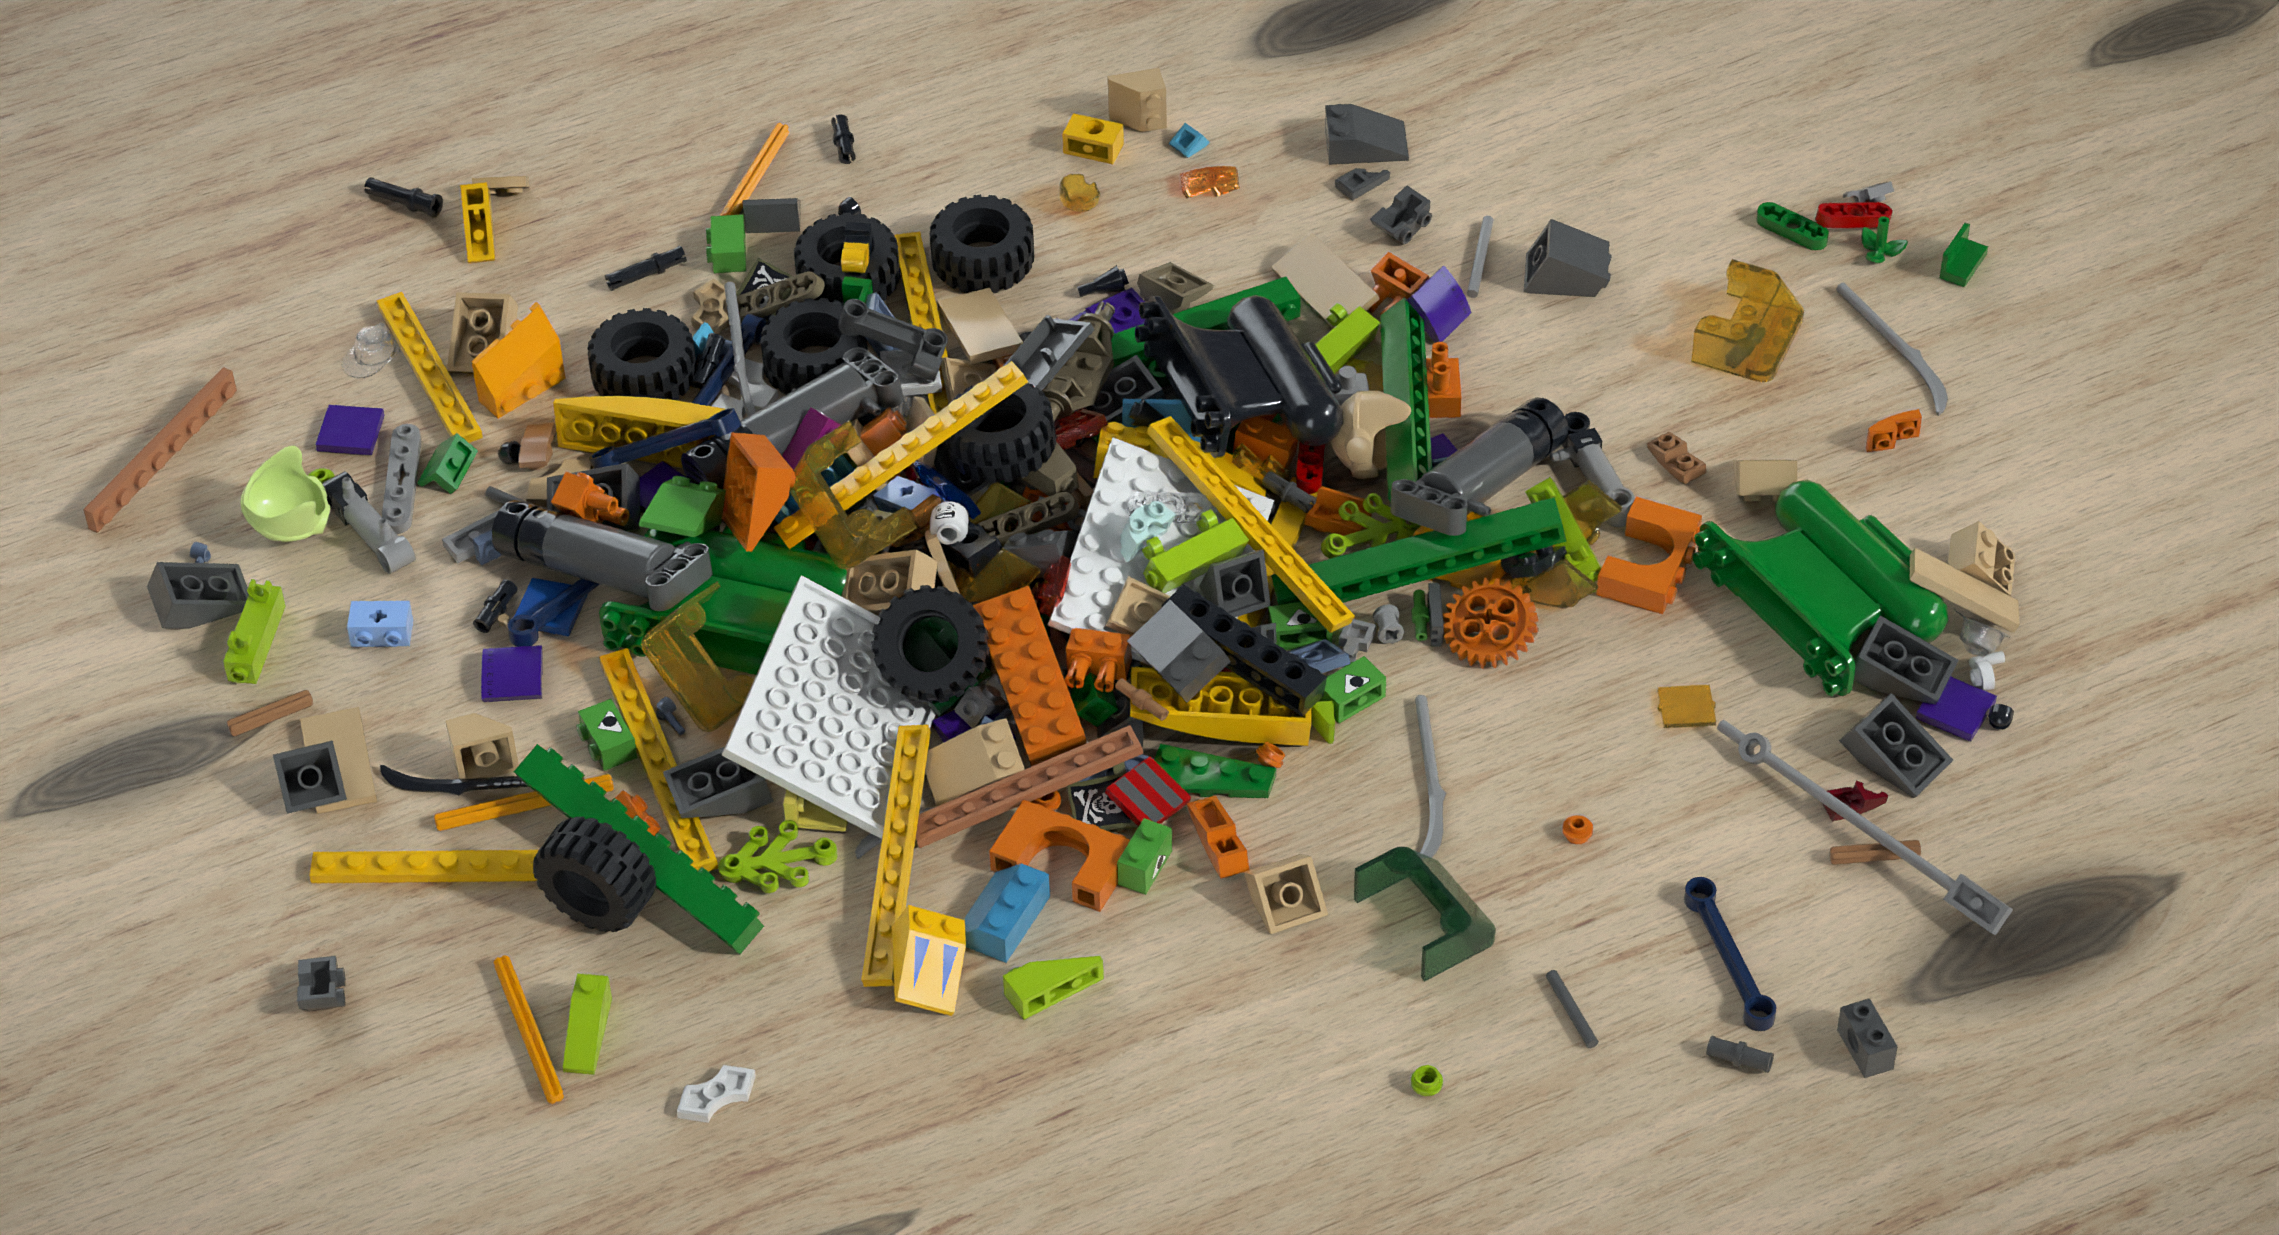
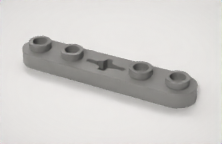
(405, 457)

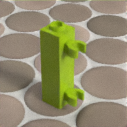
(1348, 337)
(1577, 547)
(1193, 557)
(254, 633)

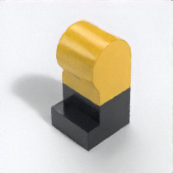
(856, 247)

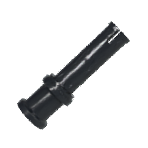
(414, 199)

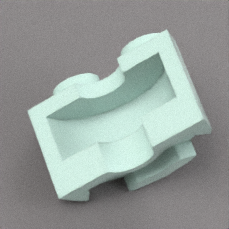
(1143, 525)

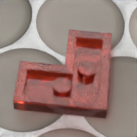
(1078, 425)
(1052, 589)

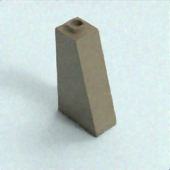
(1055, 475)

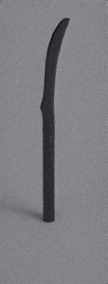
(452, 786)

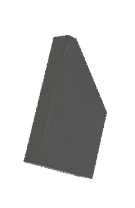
(1360, 182)

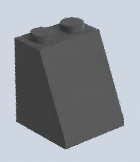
(1567, 262)

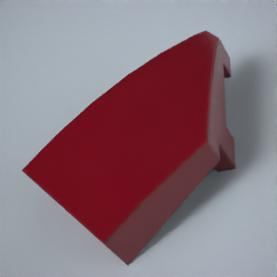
(1857, 798)

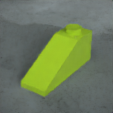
(1049, 982)
(586, 1023)

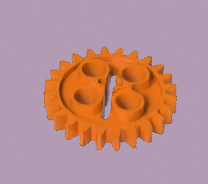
(1490, 623)

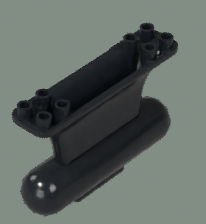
(1243, 372)

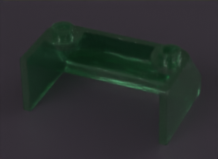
(1462, 921)

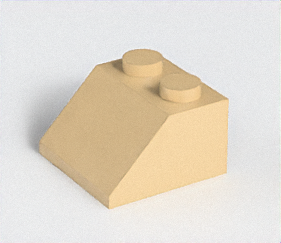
(1138, 100)
(1763, 477)
(481, 746)
(1286, 893)

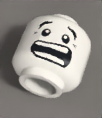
(949, 522)

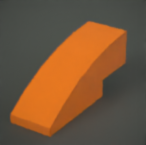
(1219, 836)

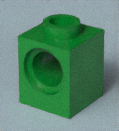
(1091, 703)

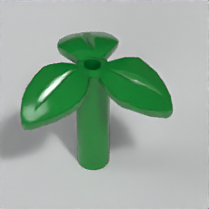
(1879, 243)

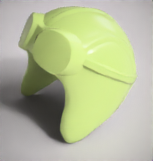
(284, 500)

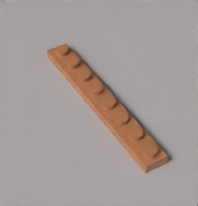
(160, 450)
(1027, 785)

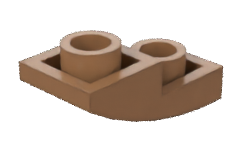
(536, 446)
(1675, 458)

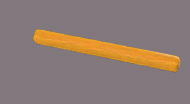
(756, 170)
(503, 807)
(528, 1029)

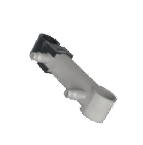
(1585, 451)
(354, 509)

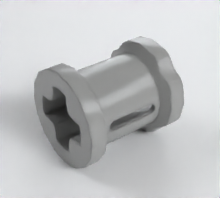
(1389, 628)

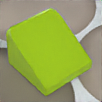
(1323, 719)

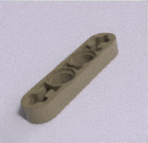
(775, 294)
(1025, 513)

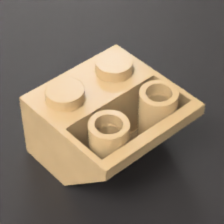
(1982, 556)

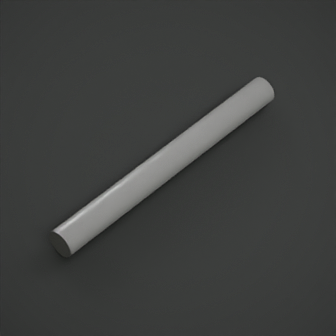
(1480, 256)

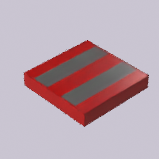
(1148, 793)

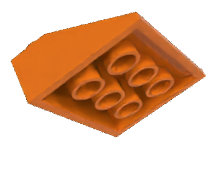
(755, 487)

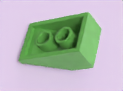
(685, 507)

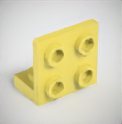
(809, 815)

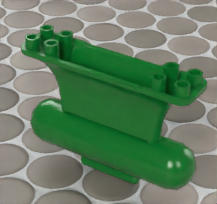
(1822, 580)
(745, 607)

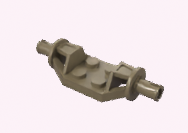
(1087, 370)

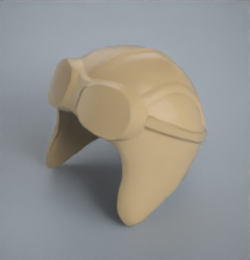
(1362, 435)

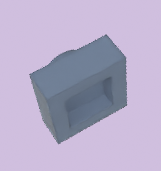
(484, 548)

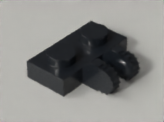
(1533, 563)

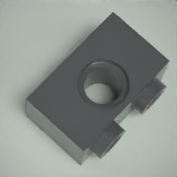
(1867, 1038)

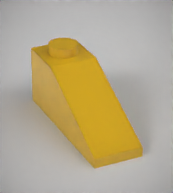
(478, 222)

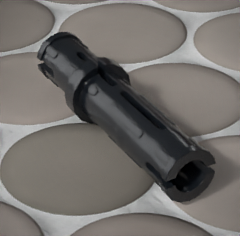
(645, 268)

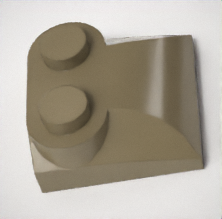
(1173, 285)

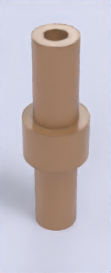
(1142, 699)

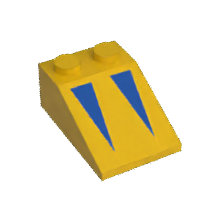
(928, 959)

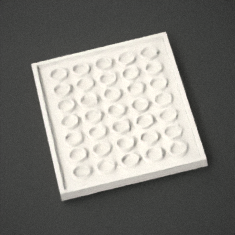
(1096, 561)
(823, 711)

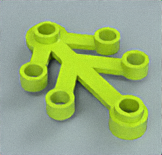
(1375, 529)
(772, 859)

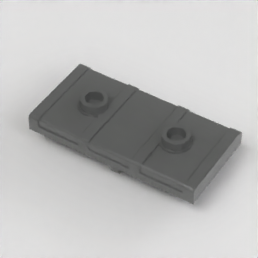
(1049, 349)

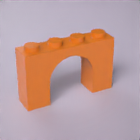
(1652, 585)
(1038, 828)

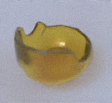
(1078, 194)

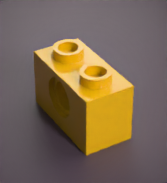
(1093, 138)

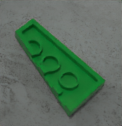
(1215, 774)

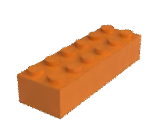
(1030, 676)

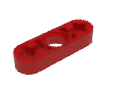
(1842, 214)
(1311, 471)

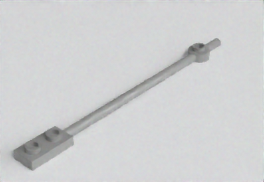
(1961, 894)

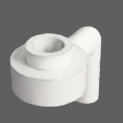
(1982, 671)

